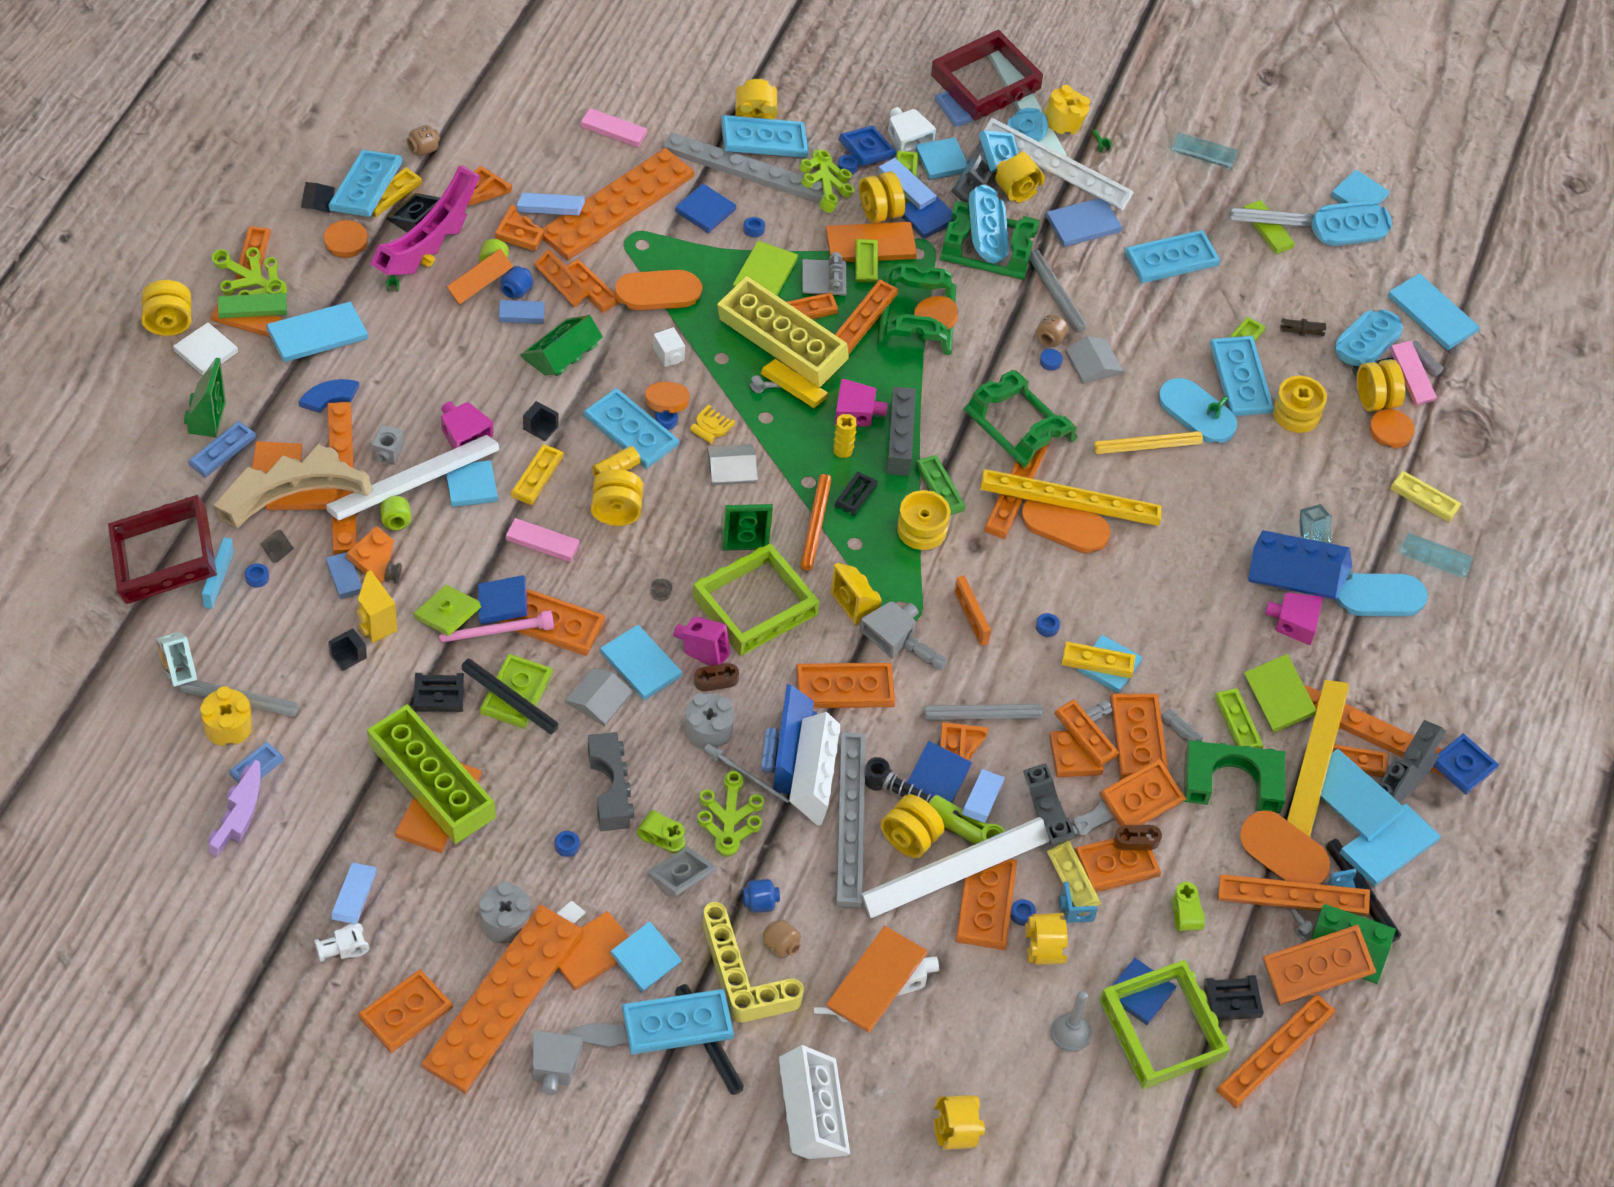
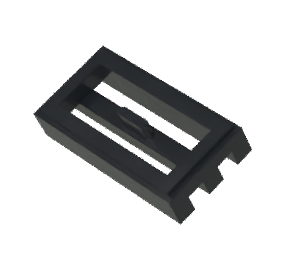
(849, 505)

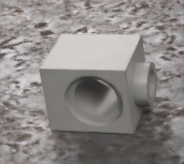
(388, 444)

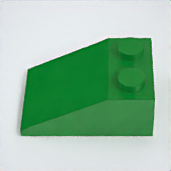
(207, 402)
(745, 526)

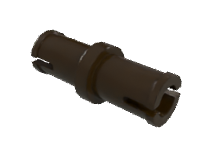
(1302, 327)

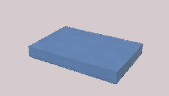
(1083, 222)

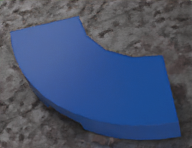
(329, 392)

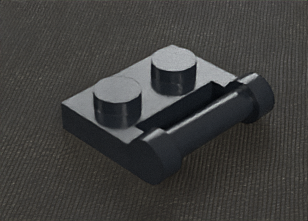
(438, 697)
(1234, 1004)

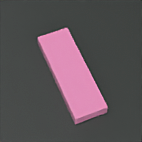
(614, 127)
(1413, 373)
(542, 540)

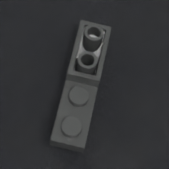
(974, 175)
(1416, 762)

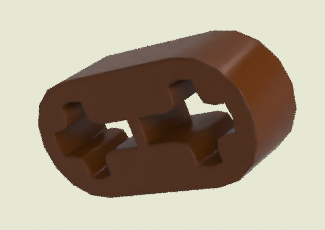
(716, 677)
(1137, 837)

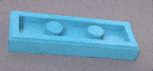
(214, 583)

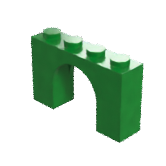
(1263, 765)

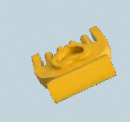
(708, 427)

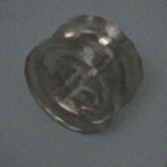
(393, 572)
(661, 596)

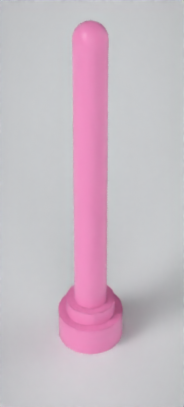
(542, 621)

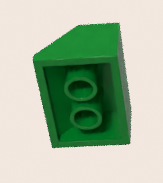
(563, 345)
(1376, 935)

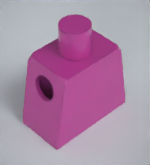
(859, 402)
(464, 424)
(1296, 616)
(704, 640)

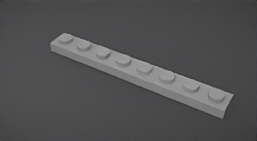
(742, 167)
(851, 820)

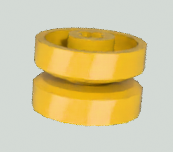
(882, 197)
(166, 308)
(1380, 385)
(1299, 404)
(617, 497)
(923, 520)
(912, 826)

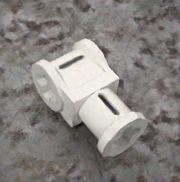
(343, 943)

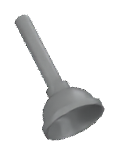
(1071, 1030)

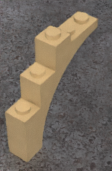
(288, 476)

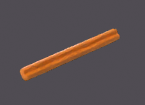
(815, 522)

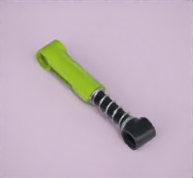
(952, 815)

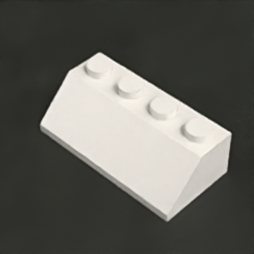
(815, 766)
(813, 1104)

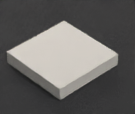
(204, 346)

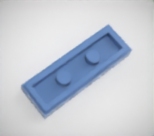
(222, 449)

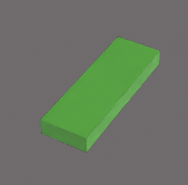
(252, 305)
(939, 482)

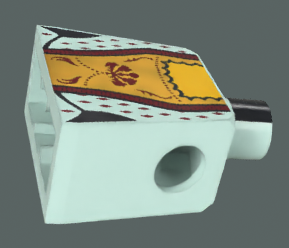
(175, 654)

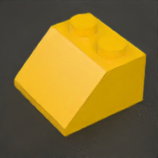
(853, 592)
(375, 610)

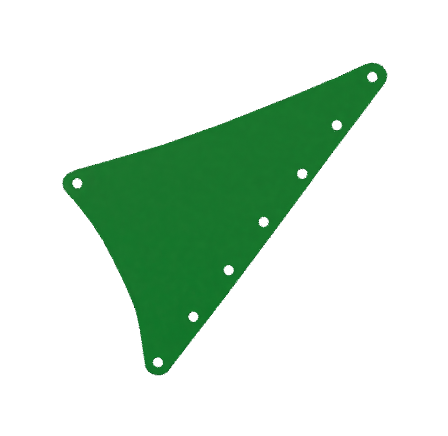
(802, 435)

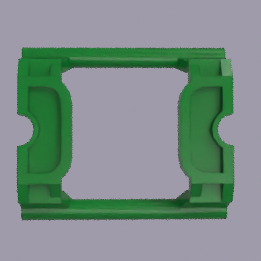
(1020, 243)
(909, 324)
(1040, 432)

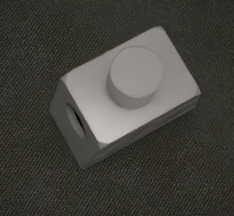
(890, 626)
(555, 1059)

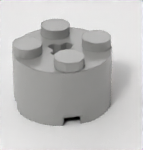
(709, 720)
(504, 912)

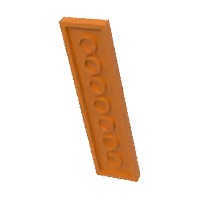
(617, 203)
(502, 999)

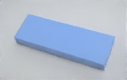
(912, 187)
(550, 204)
(983, 796)
(354, 893)

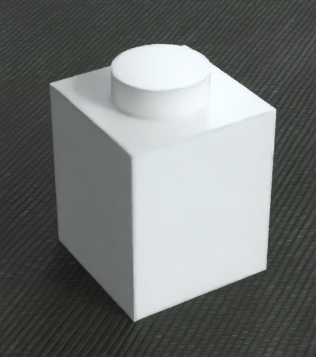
(669, 347)

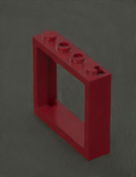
(973, 51)
(170, 577)

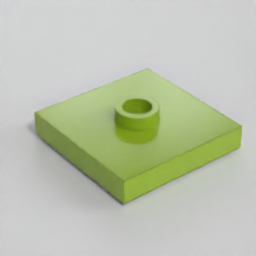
(447, 610)

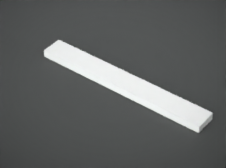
(1067, 169)
(413, 477)
(955, 867)

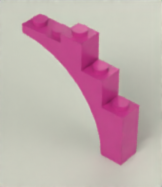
(446, 217)

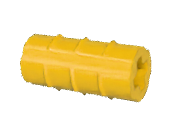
(844, 435)
(622, 460)

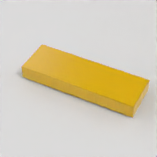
(399, 187)
(794, 383)
(537, 474)
(1098, 659)

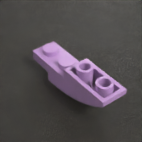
(241, 806)

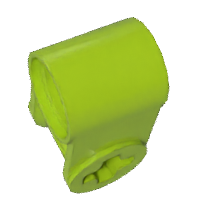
(661, 831)
(1187, 908)

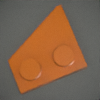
(488, 186)
(519, 230)
(372, 553)
(962, 739)
(1070, 757)

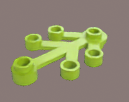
(823, 161)
(250, 277)
(730, 816)

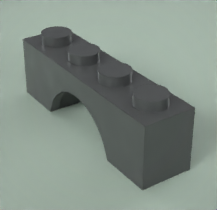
(901, 431)
(613, 806)

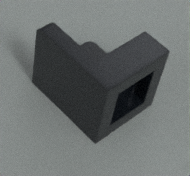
(317, 196)
(540, 421)
(347, 649)

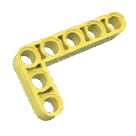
(736, 972)

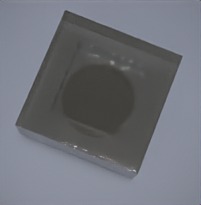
(276, 546)

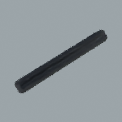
(510, 696)
(1375, 907)
(718, 1056)

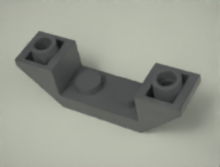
(1048, 805)

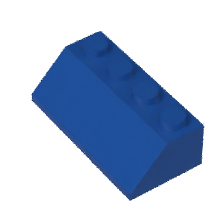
(1300, 564)
(795, 709)

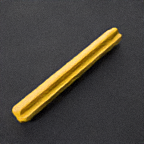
(1148, 442)

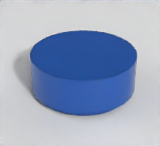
(848, 162)
(754, 227)
(1051, 359)
(667, 419)
(256, 575)
(1047, 625)
(567, 843)
(1021, 911)

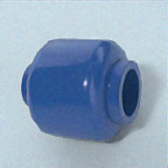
(516, 282)
(760, 896)

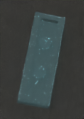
(1204, 150)
(1436, 555)

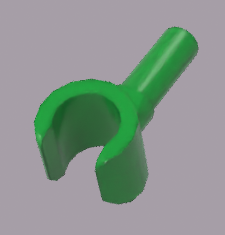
(1101, 142)
(392, 281)
(1217, 407)

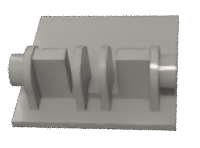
(824, 275)

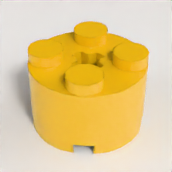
(756, 100)
(1066, 110)
(1019, 177)
(226, 716)
(1047, 938)
(958, 1122)

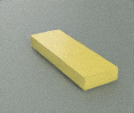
(1425, 496)
(1071, 871)

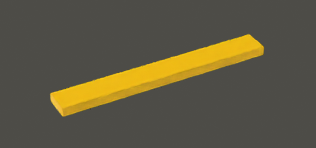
(1071, 497)
(1318, 755)

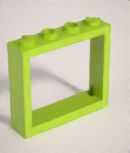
(770, 628)
(1128, 1039)

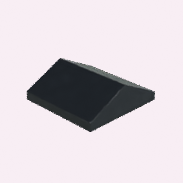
(412, 211)

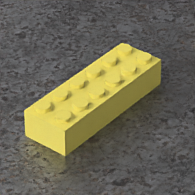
(783, 331)

